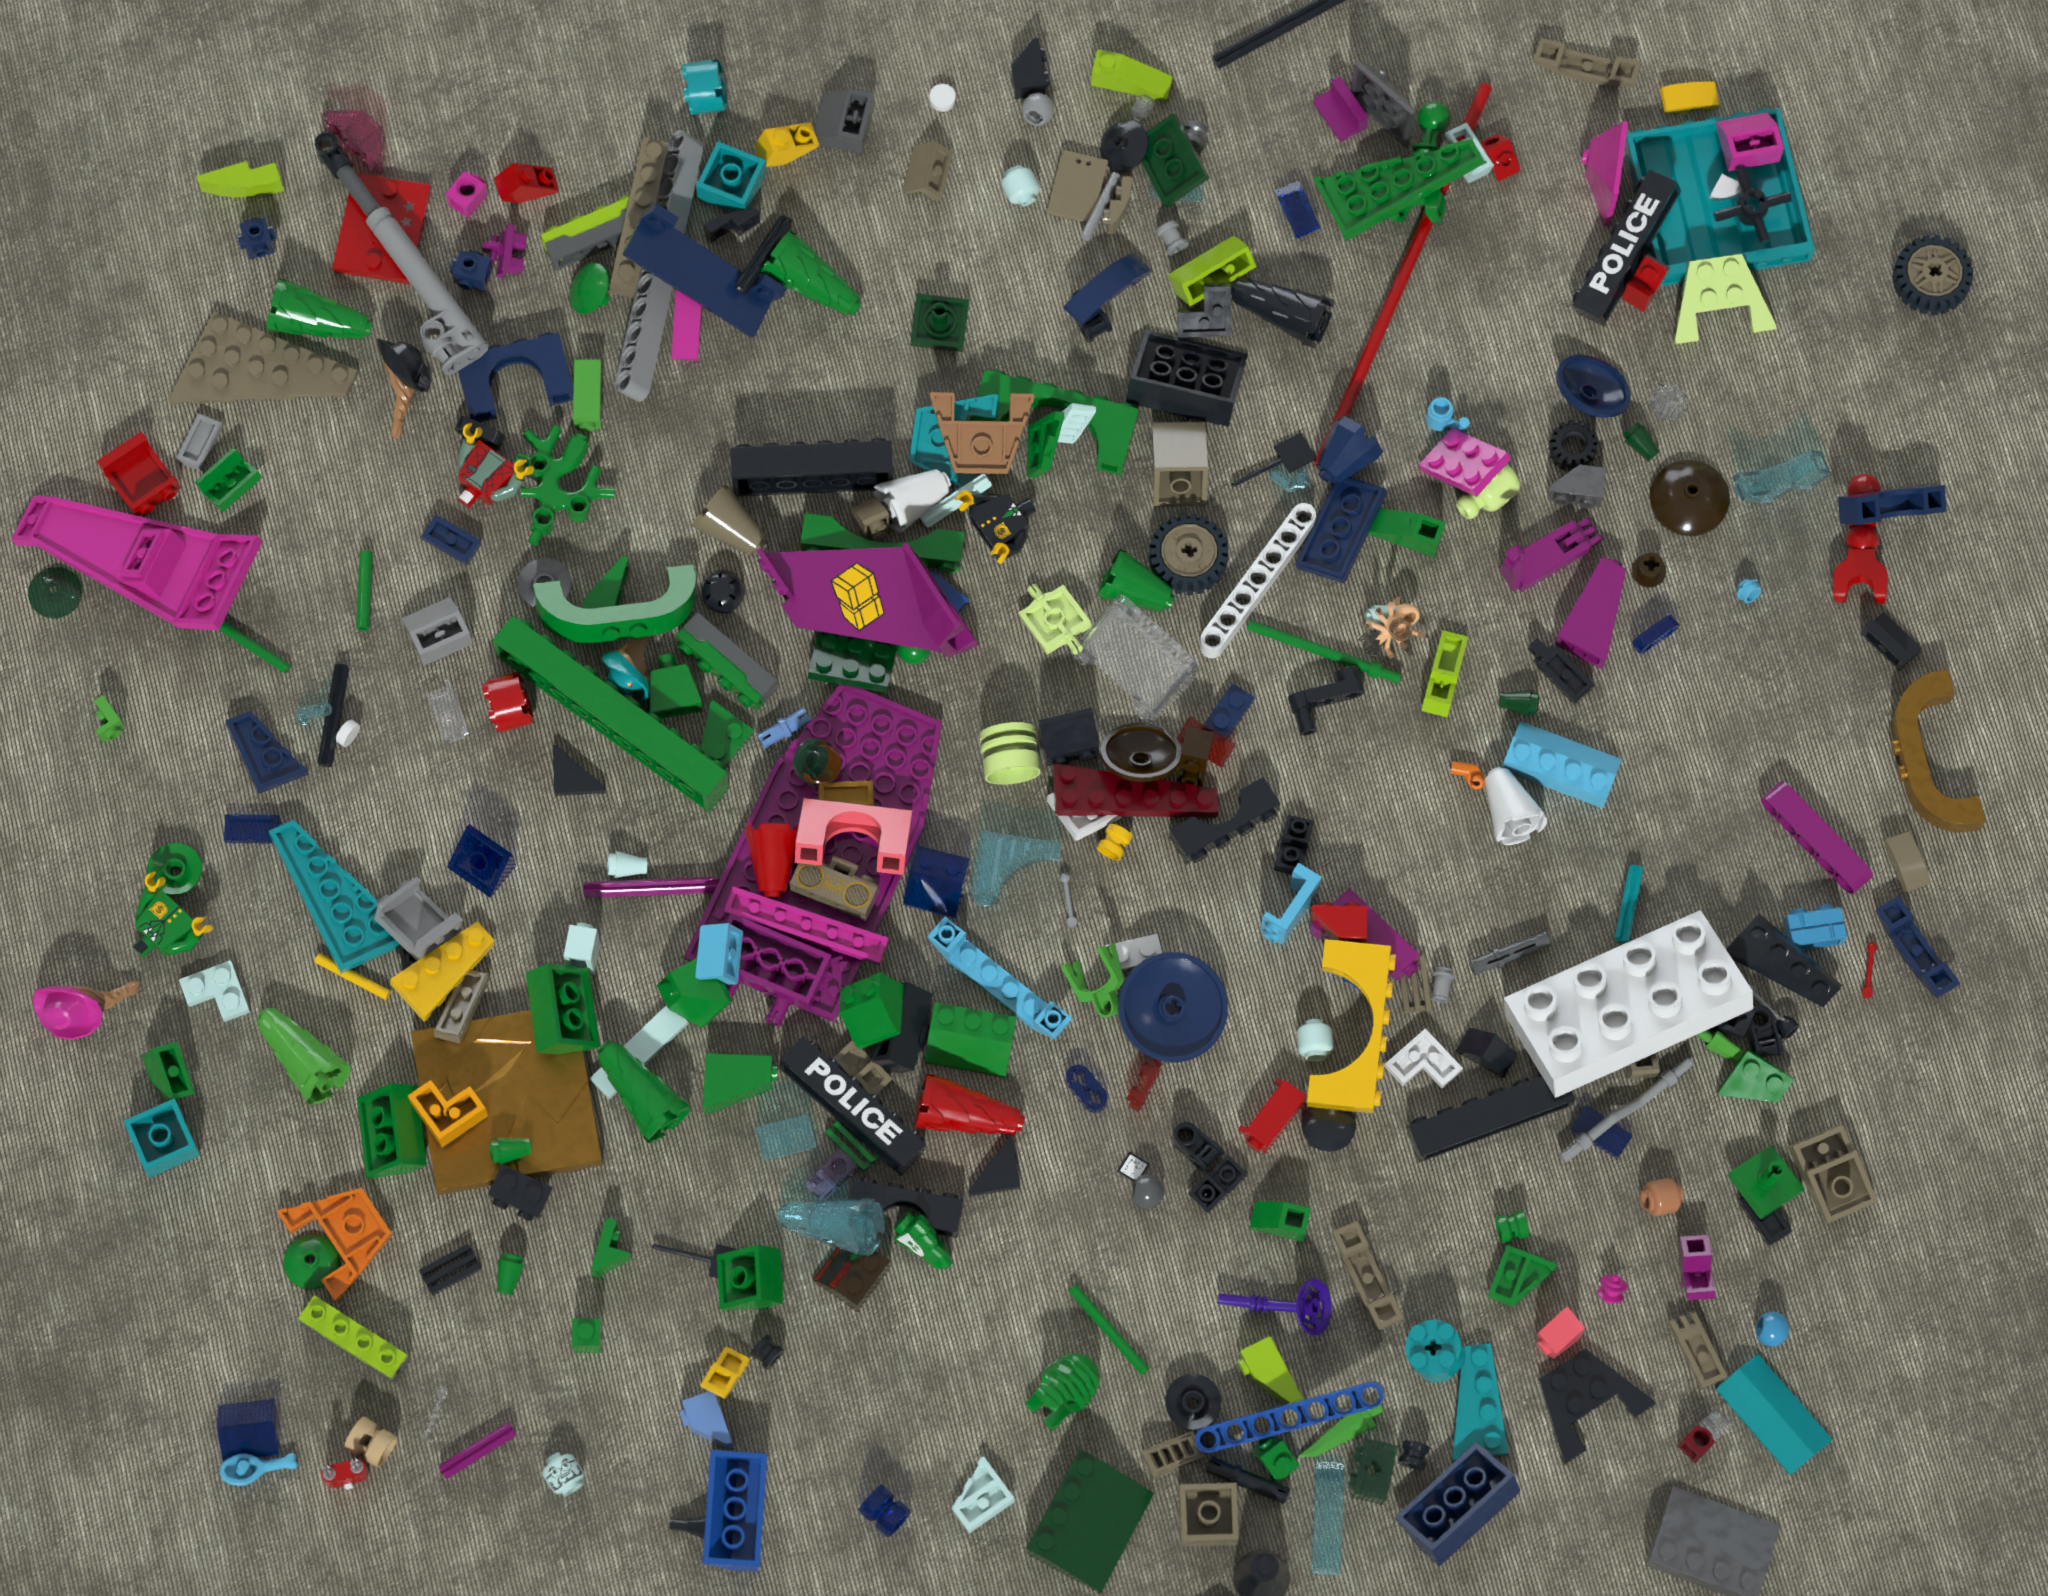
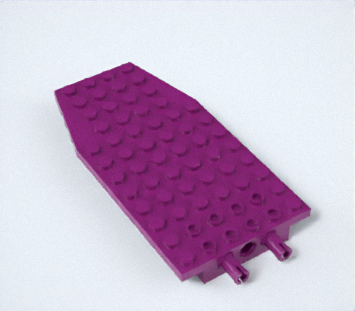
(875, 743)

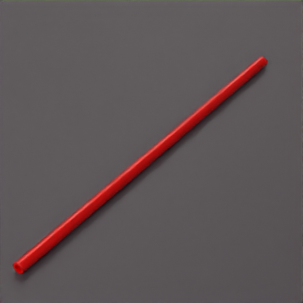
(1400, 282)

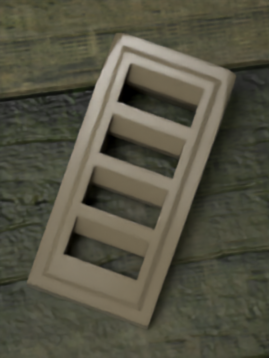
(1155, 1471)

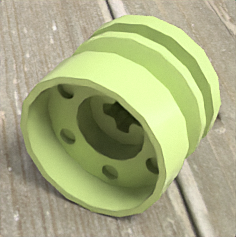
(1010, 753)

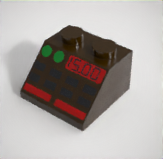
(852, 1276)

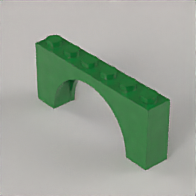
(1110, 426)

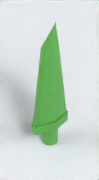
(1721, 1045)
(1342, 1431)

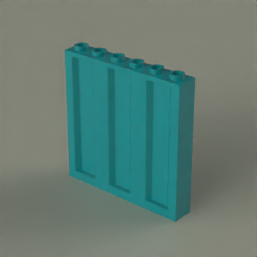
(1696, 160)

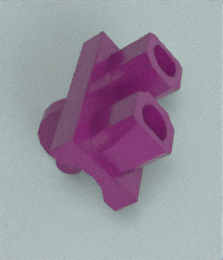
(508, 240)

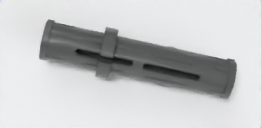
(1510, 952)

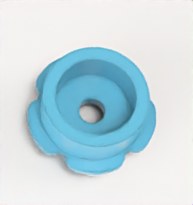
(1748, 590)

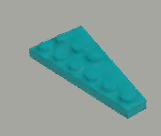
(333, 898)

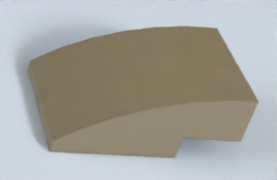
(1833, 1173)

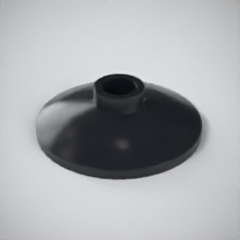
(1132, 150)
(1197, 1388)

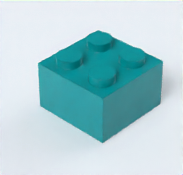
(731, 178)
(161, 1138)

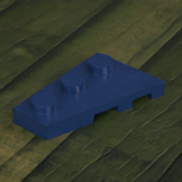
(262, 755)

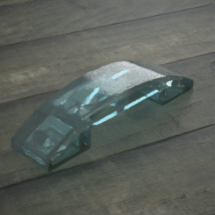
(1328, 1518)

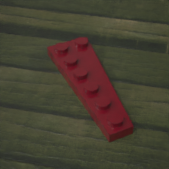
(1103, 793)

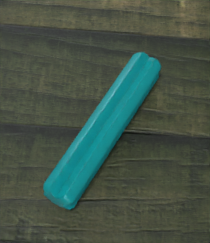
(1629, 903)

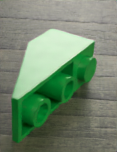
(1409, 530)

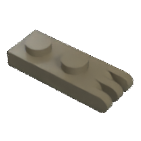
(1698, 1350)

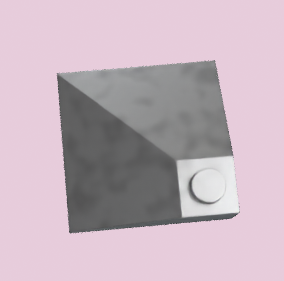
(1383, 101)

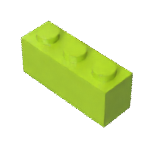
(1218, 265)

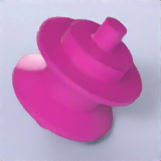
(1612, 1289)

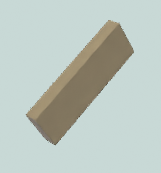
(461, 1007)

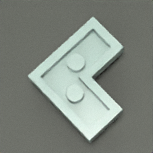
(217, 983)

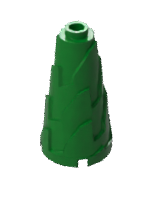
(805, 272)
(301, 312)
(642, 1093)

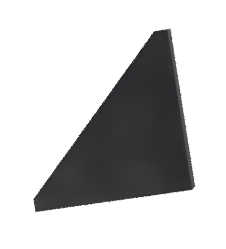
(571, 777)
(999, 1174)

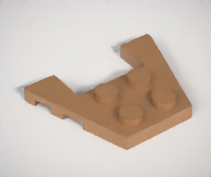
(981, 445)

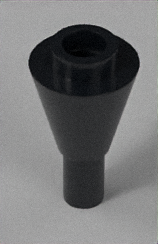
(693, 1526)

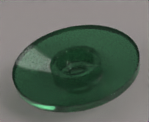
(61, 602)

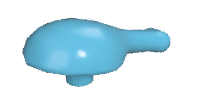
(246, 1468)

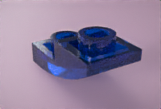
(1297, 209)

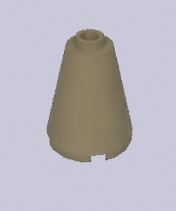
(730, 522)

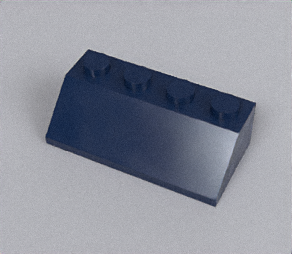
(1458, 1504)

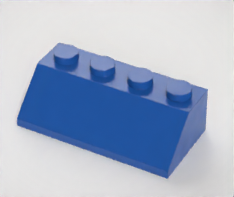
(735, 1510)

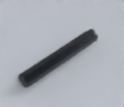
(763, 254)
(332, 721)

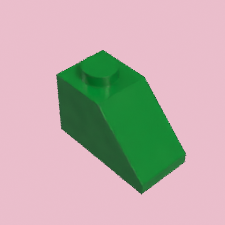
(168, 1071)

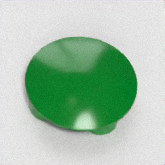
(589, 288)

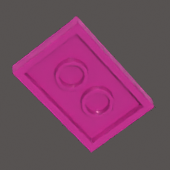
(1464, 462)

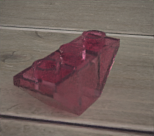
(359, 135)

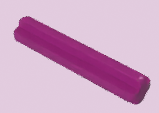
(477, 1450)

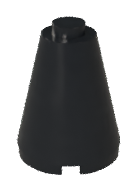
(1261, 1574)

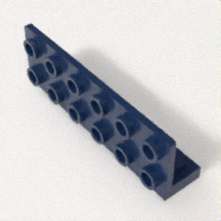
(698, 271)

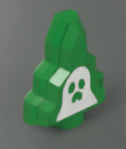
(922, 1240)

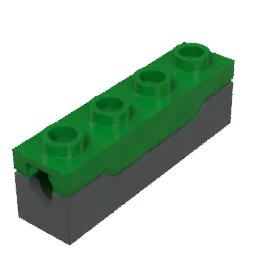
(726, 662)

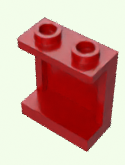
(138, 475)

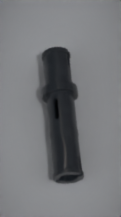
(1248, 1480)

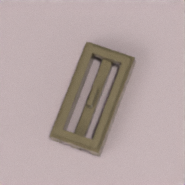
(1426, 993)

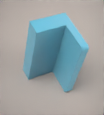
(719, 953)

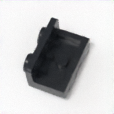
(519, 1193)

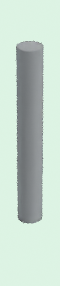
(1100, 206)

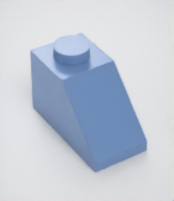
(706, 1419)

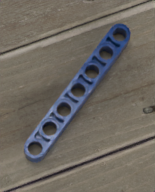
(1279, 1425)

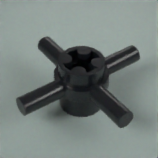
(1745, 210)

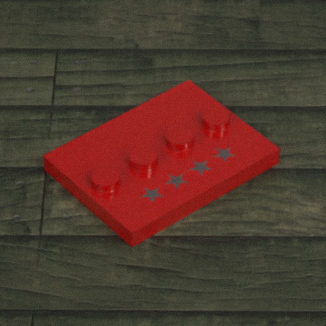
(359, 249)

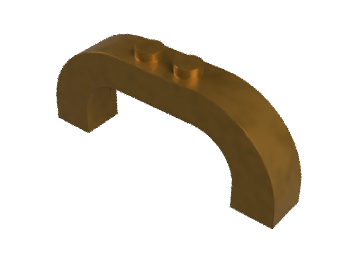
(1913, 770)

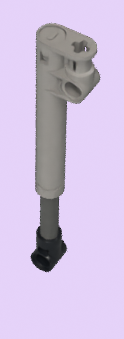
(458, 338)

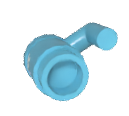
(1440, 416)

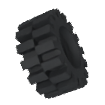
(1578, 431)

